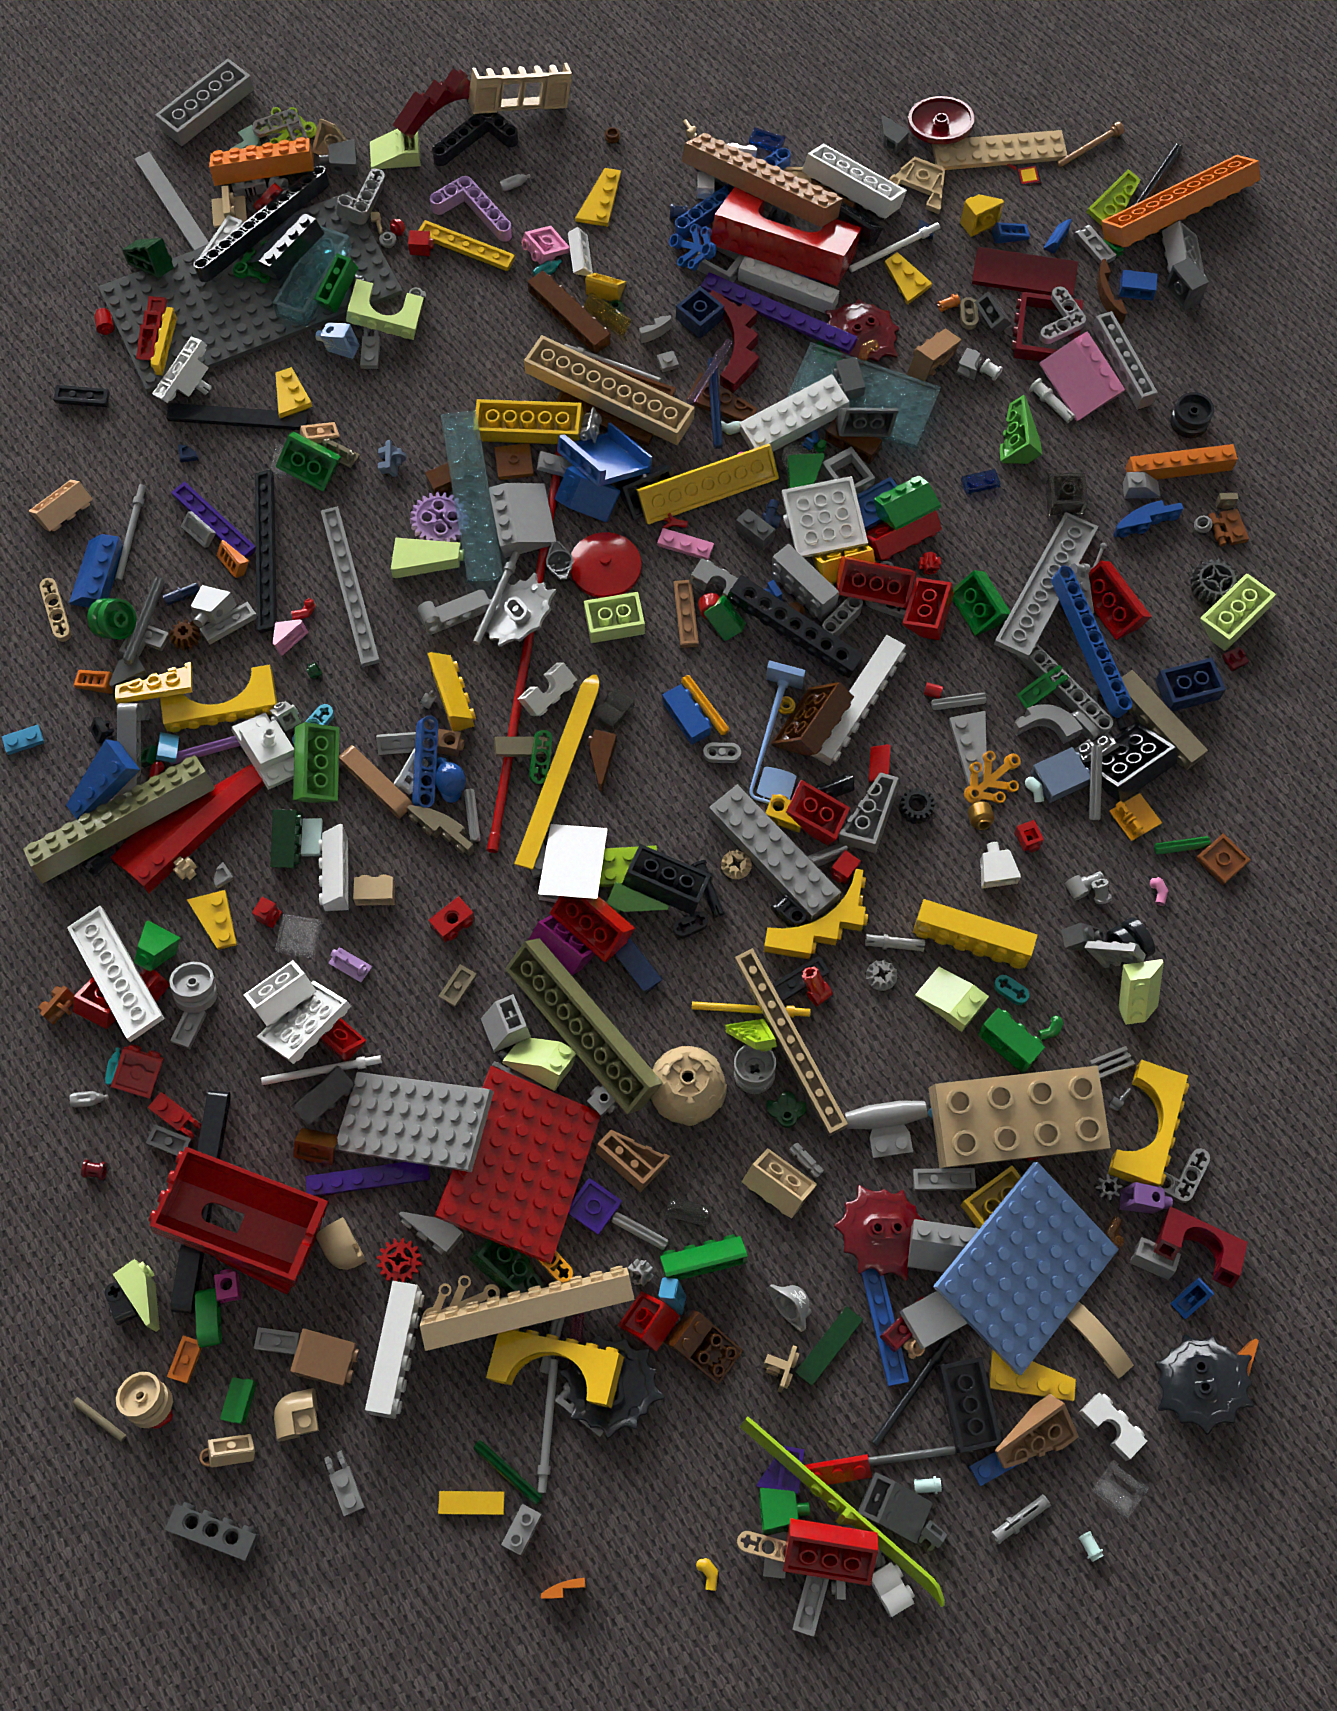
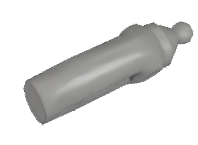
(513, 181)
(85, 1099)

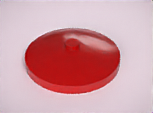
(605, 565)

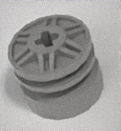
(748, 1060)

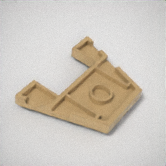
(924, 178)

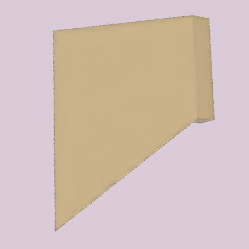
(326, 134)

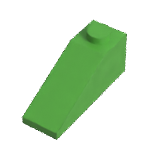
(629, 900)

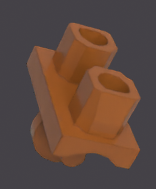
(59, 1004)

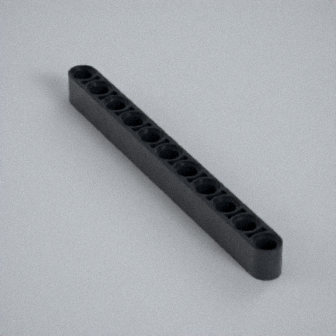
(261, 224)
(190, 1259)

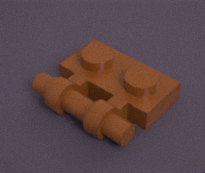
(1233, 527)

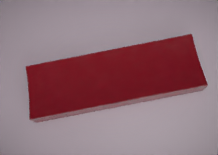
(1023, 271)

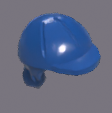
(449, 780)

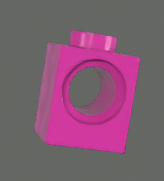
(234, 1292)

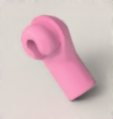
(1161, 888)

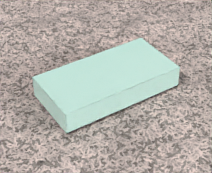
(310, 836)

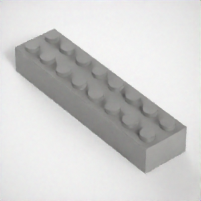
(773, 852)

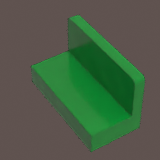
(725, 618)
(238, 1400)

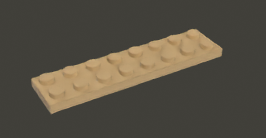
(1001, 150)

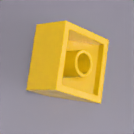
(980, 213)

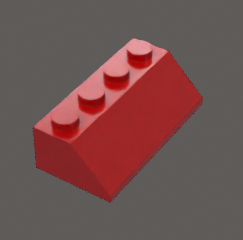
(887, 541)
(874, 581)
(1115, 601)
(593, 924)
(830, 1552)

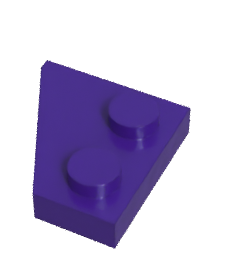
(779, 1476)

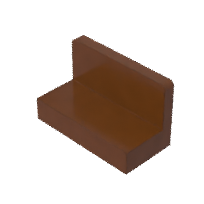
(315, 1146)

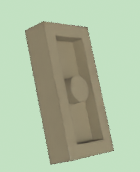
(457, 986)

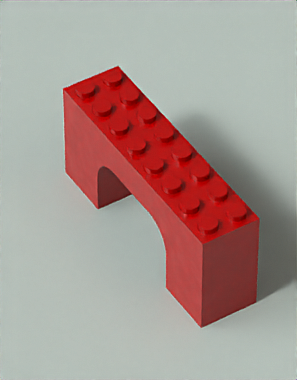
(818, 254)

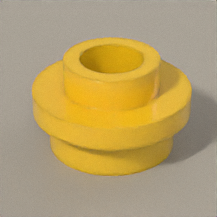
(789, 701)

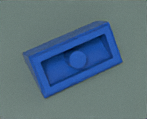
(1058, 236)

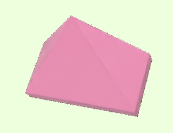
(288, 634)

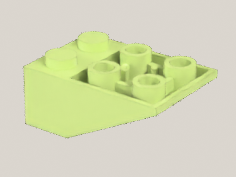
(395, 151)

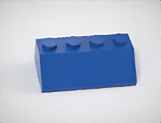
(97, 570)

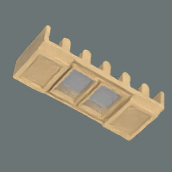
(519, 90)

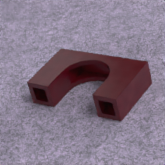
(1226, 1248)

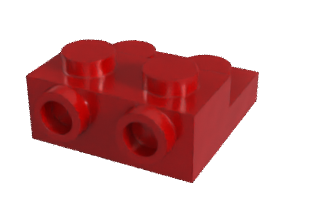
(137, 1071)

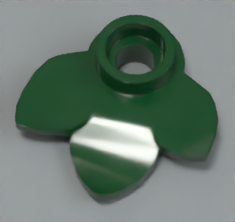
(786, 1106)

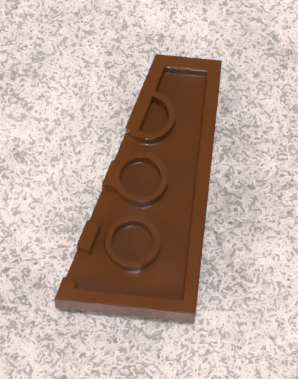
(730, 406)

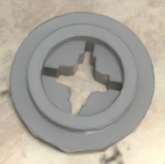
(877, 982)

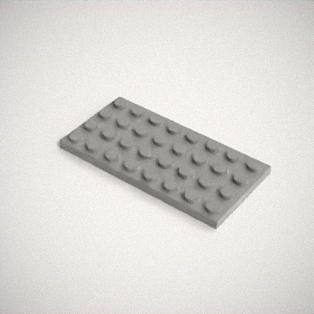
(414, 1121)

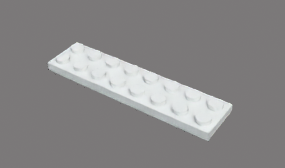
(115, 973)

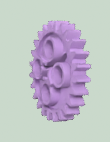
(438, 518)

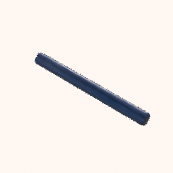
(715, 408)

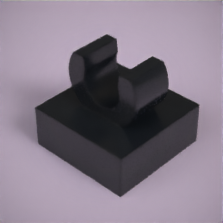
(99, 729)

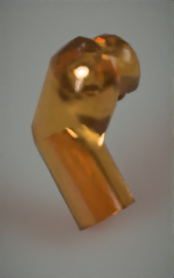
(868, 347)
(1112, 1232)

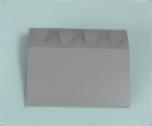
(522, 517)

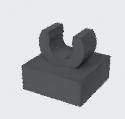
(933, 1534)

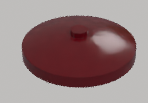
(941, 120)

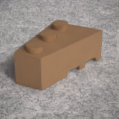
(932, 354)
(631, 1160)

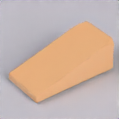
(319, 432)

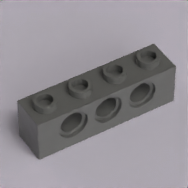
(241, 1549)

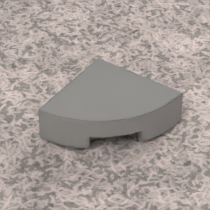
(222, 876)

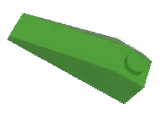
(1021, 436)

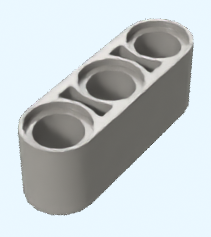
(846, 611)

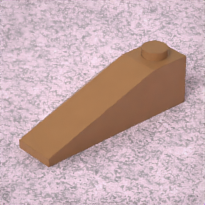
(1042, 1429)

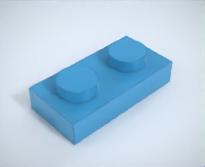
(23, 739)

